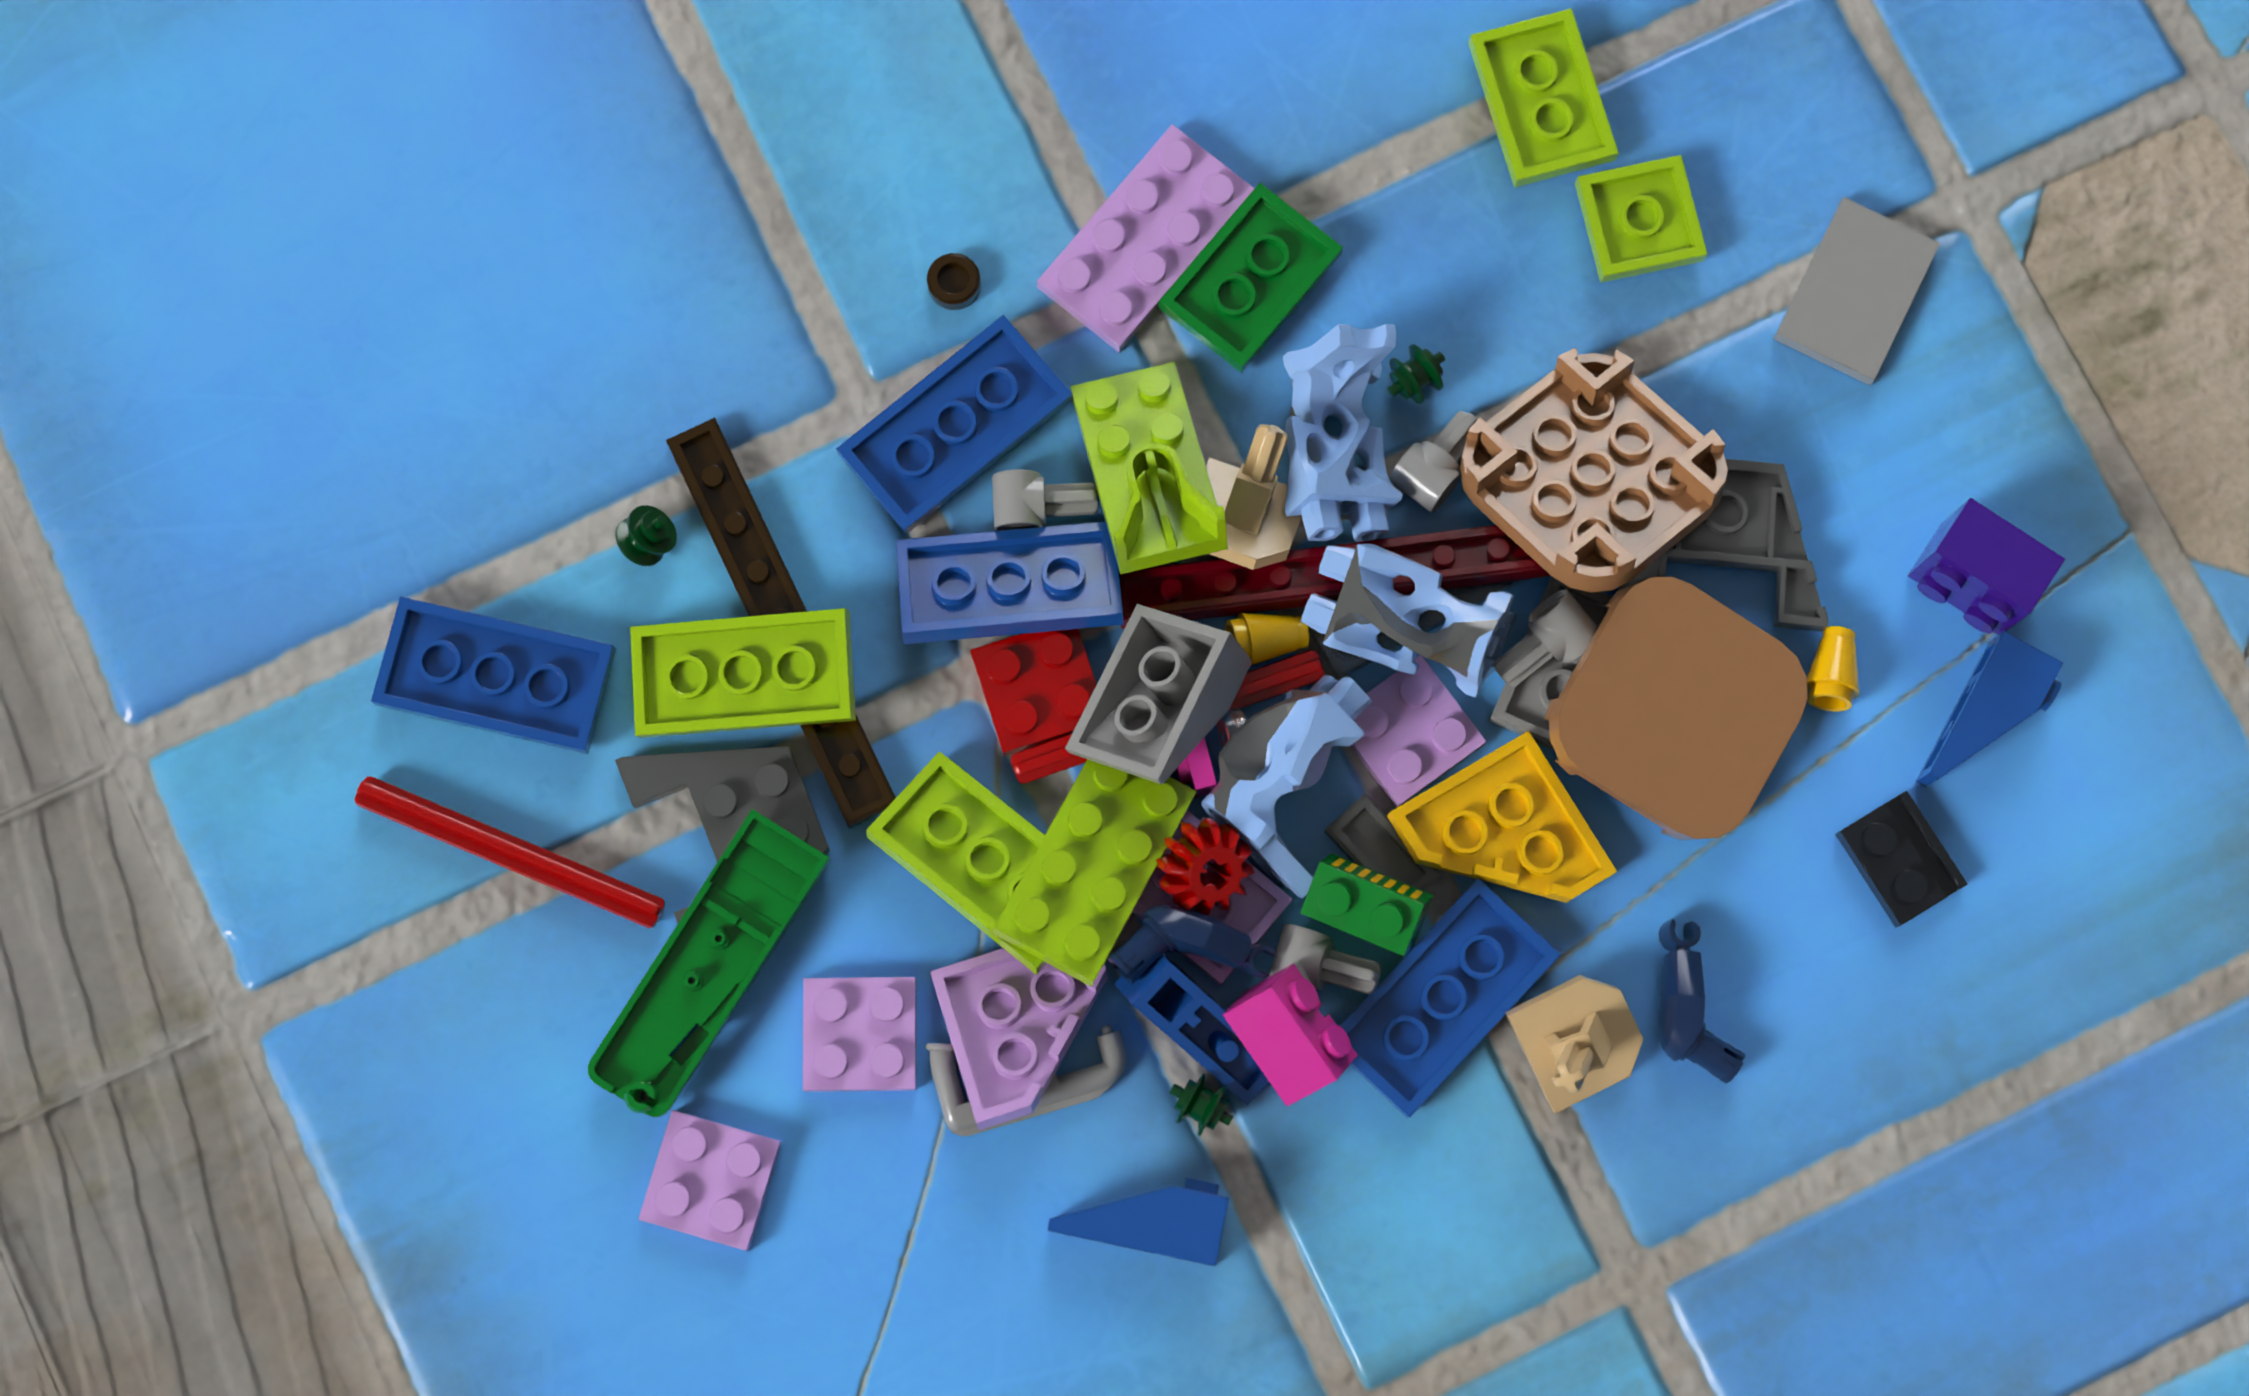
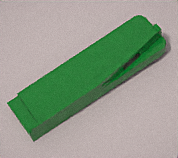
(707, 965)

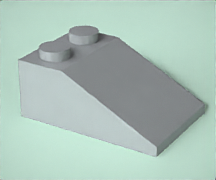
(1159, 694)

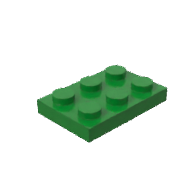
(1250, 277)

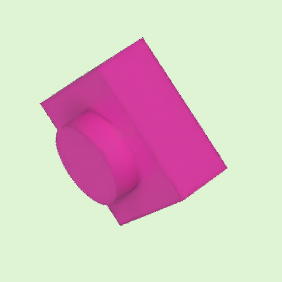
(1197, 771)

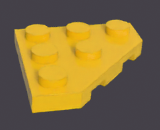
(1506, 826)

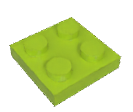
(1640, 218)

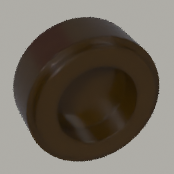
(953, 281)

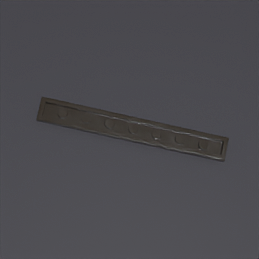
(768, 590)

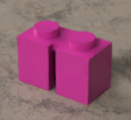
(1289, 1035)

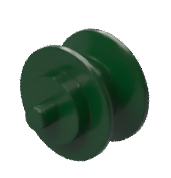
(1416, 374)
(646, 535)
(1201, 1104)

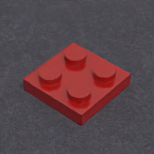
(1034, 686)

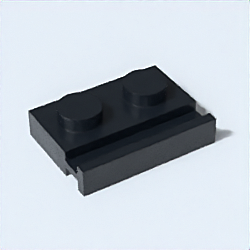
(1901, 859)

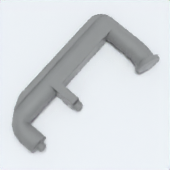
(1061, 1092)

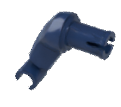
(1186, 932)
(1683, 1007)

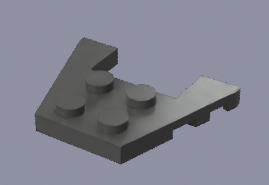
(1755, 530)
(726, 789)

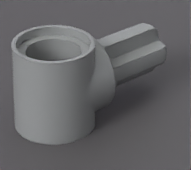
(1432, 469)
(1025, 501)
(1558, 630)
(1320, 963)

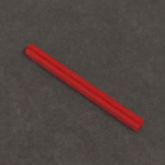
(1256, 687)
(510, 852)

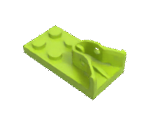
(1149, 468)

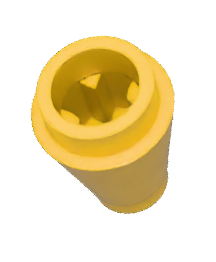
(1268, 634)
(1834, 671)

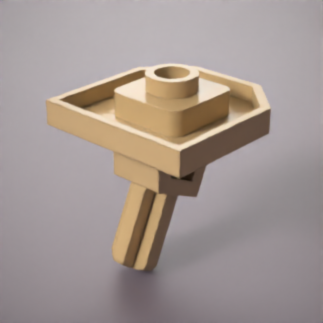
(1255, 503)
(1577, 1039)

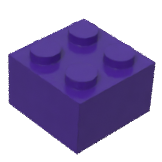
(1985, 568)

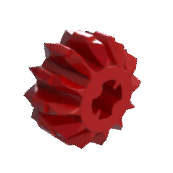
(1192, 852)

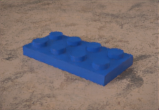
(954, 424)
(1008, 583)
(493, 675)
(1445, 997)

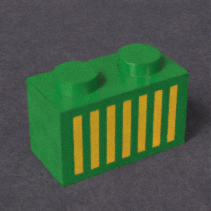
(1366, 904)

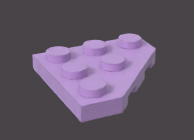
(1010, 1029)

